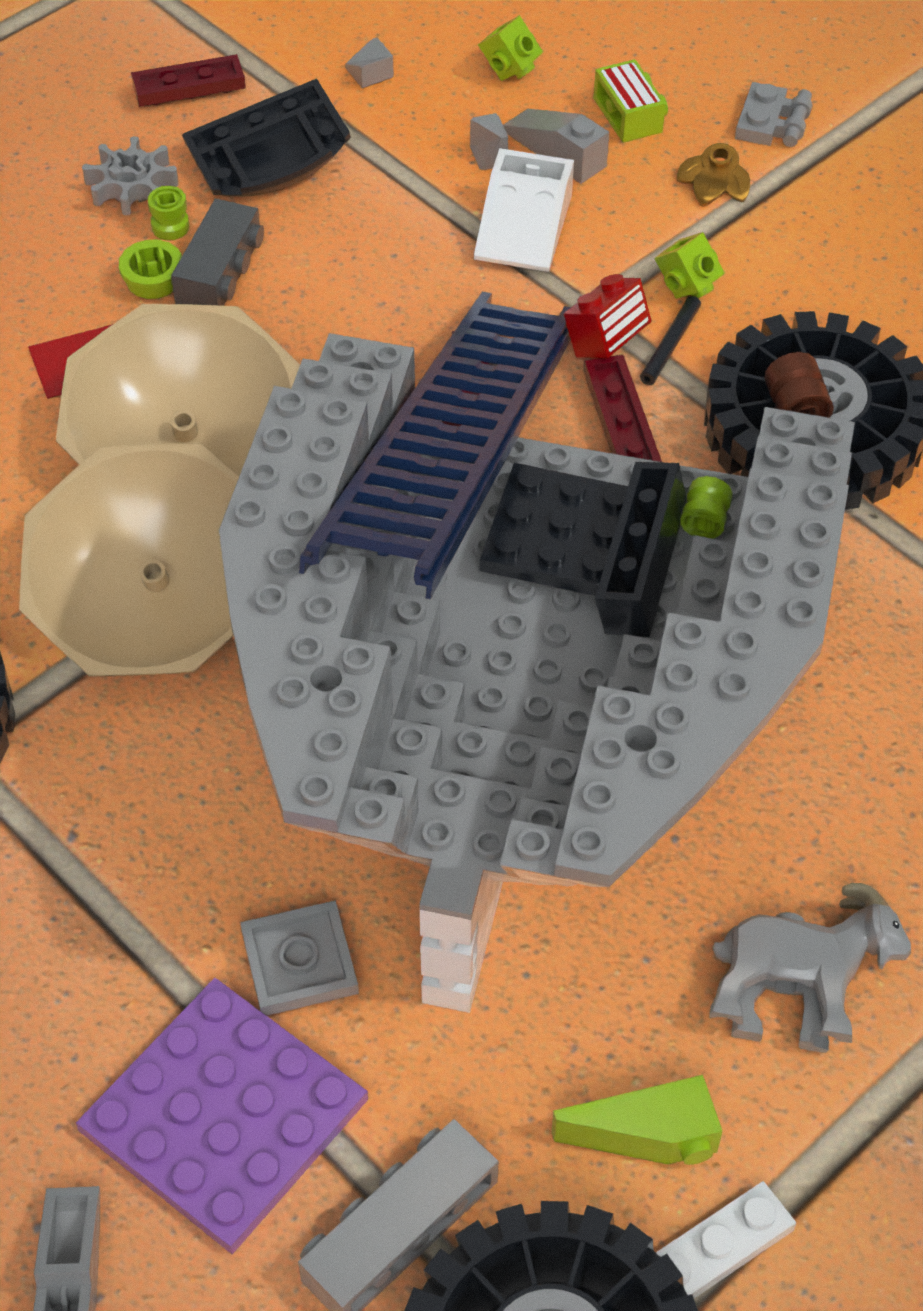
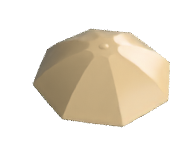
(173, 381)
(131, 560)

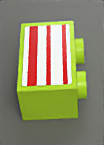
(629, 100)

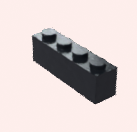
(641, 549)

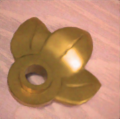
(715, 177)

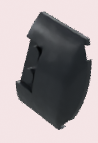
(269, 142)

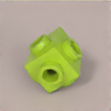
(511, 49)
(690, 266)

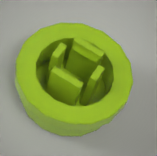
(149, 267)

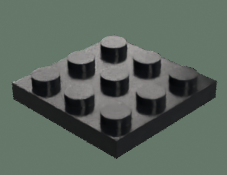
(553, 529)

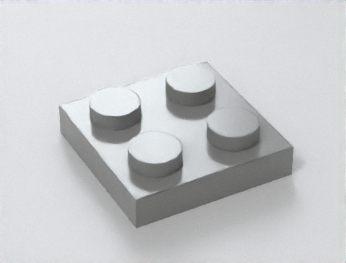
(299, 958)

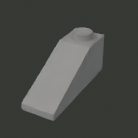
(564, 137)

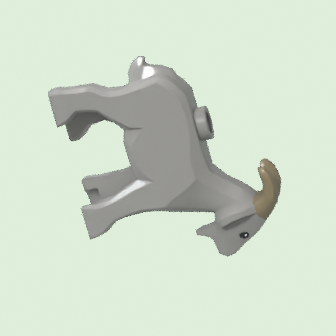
(806, 961)

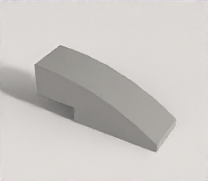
(68, 1250)

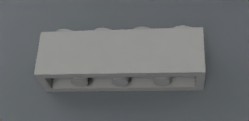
(398, 1219)

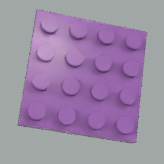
(222, 1114)

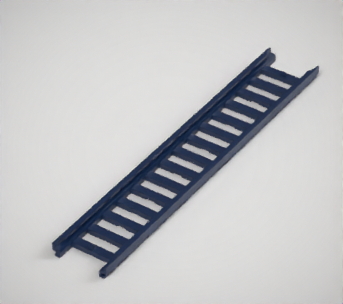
(498, 412)

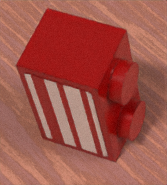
(607, 317)

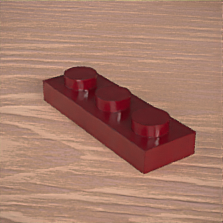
(188, 80)

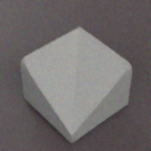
(371, 64)
(486, 138)

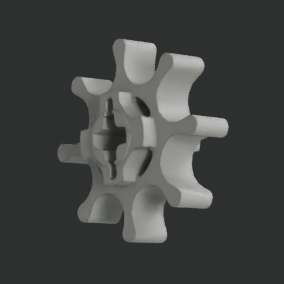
(129, 174)

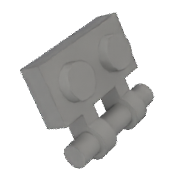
(762, 113)

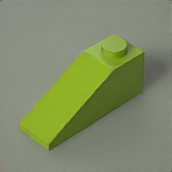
(649, 1124)

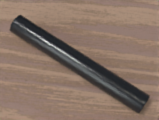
(670, 340)

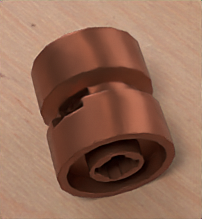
(798, 385)

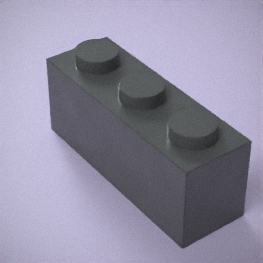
(217, 254)

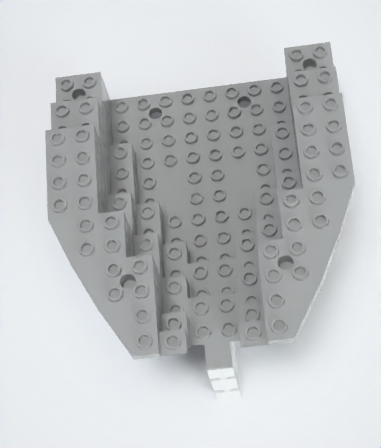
(499, 713)

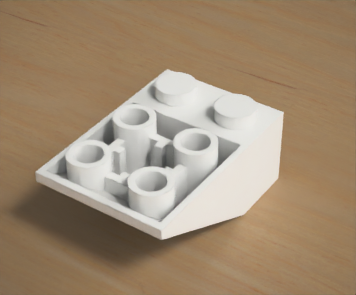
(524, 209)

